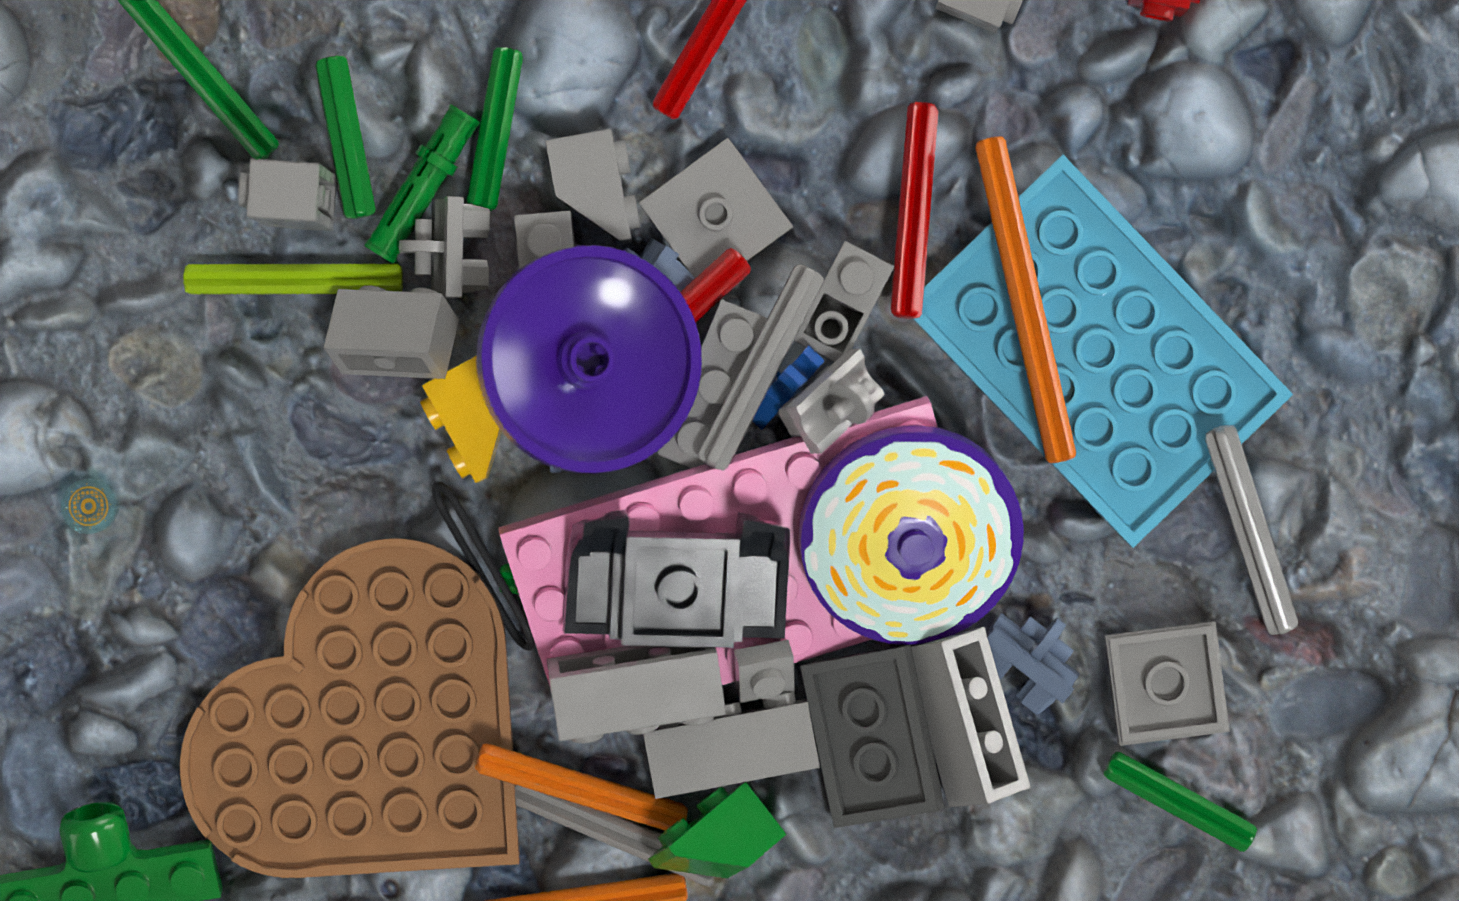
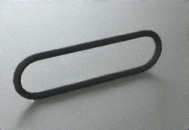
(440, 486)

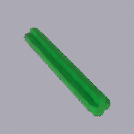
(202, 77)

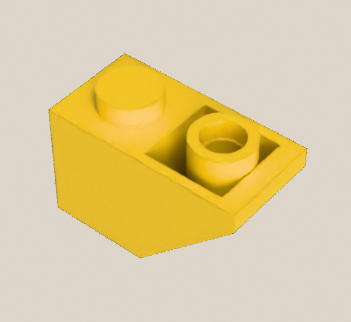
(462, 411)

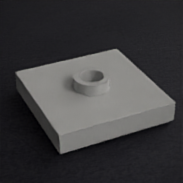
(715, 208)
(1166, 683)

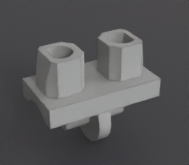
(444, 240)
(832, 403)

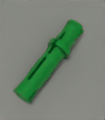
(423, 181)

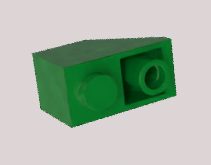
(723, 838)

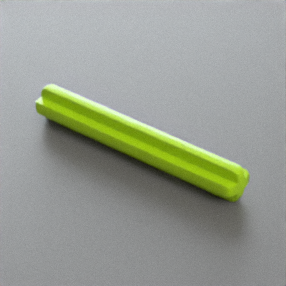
(289, 278)

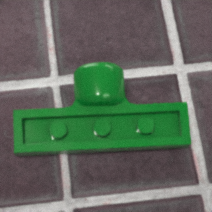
(108, 867)

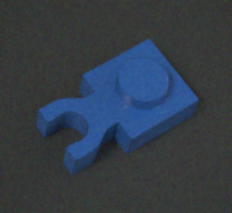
(787, 385)

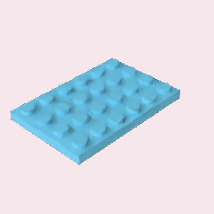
(1132, 348)

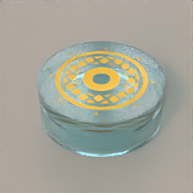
(90, 506)

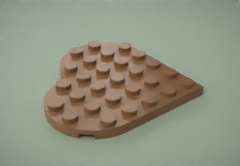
(365, 728)

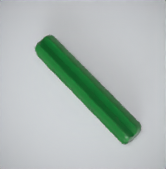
(495, 127)
(345, 137)
(1180, 801)

